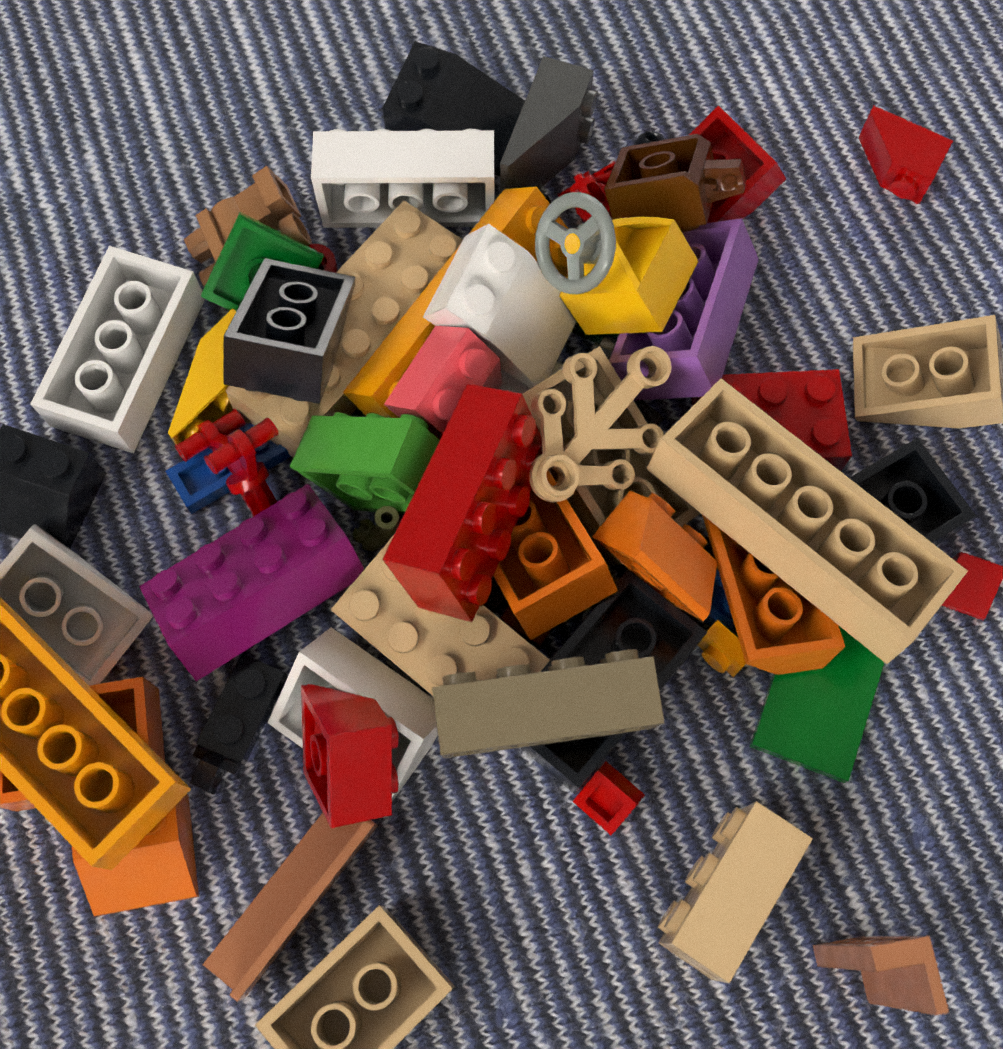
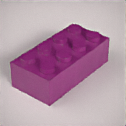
(251, 582)

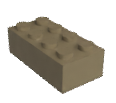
(547, 706)

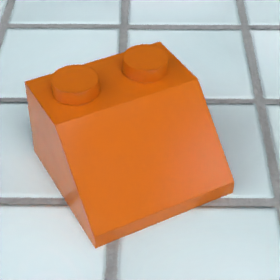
(661, 551)
(151, 874)

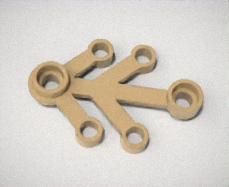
(593, 427)

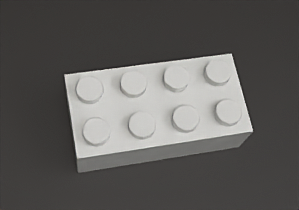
(370, 173)
(119, 349)

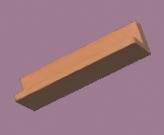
(285, 903)
(894, 970)

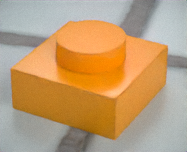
(722, 650)

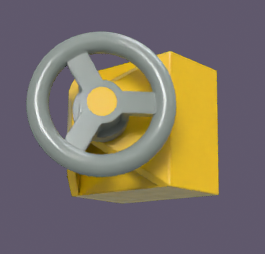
(619, 270)

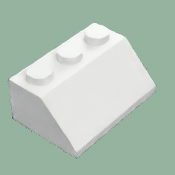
(344, 666)

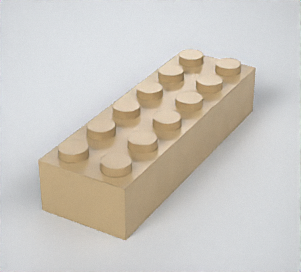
(389, 276)
(806, 521)

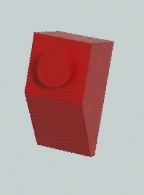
(902, 153)

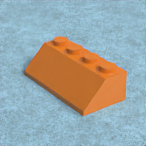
(772, 620)

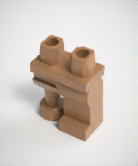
(264, 201)

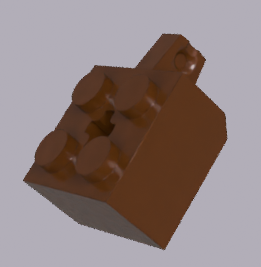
(672, 181)

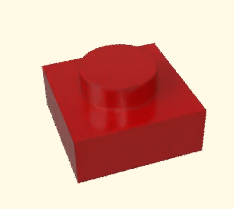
(608, 798)

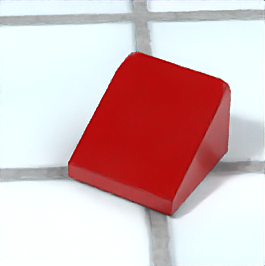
(977, 588)

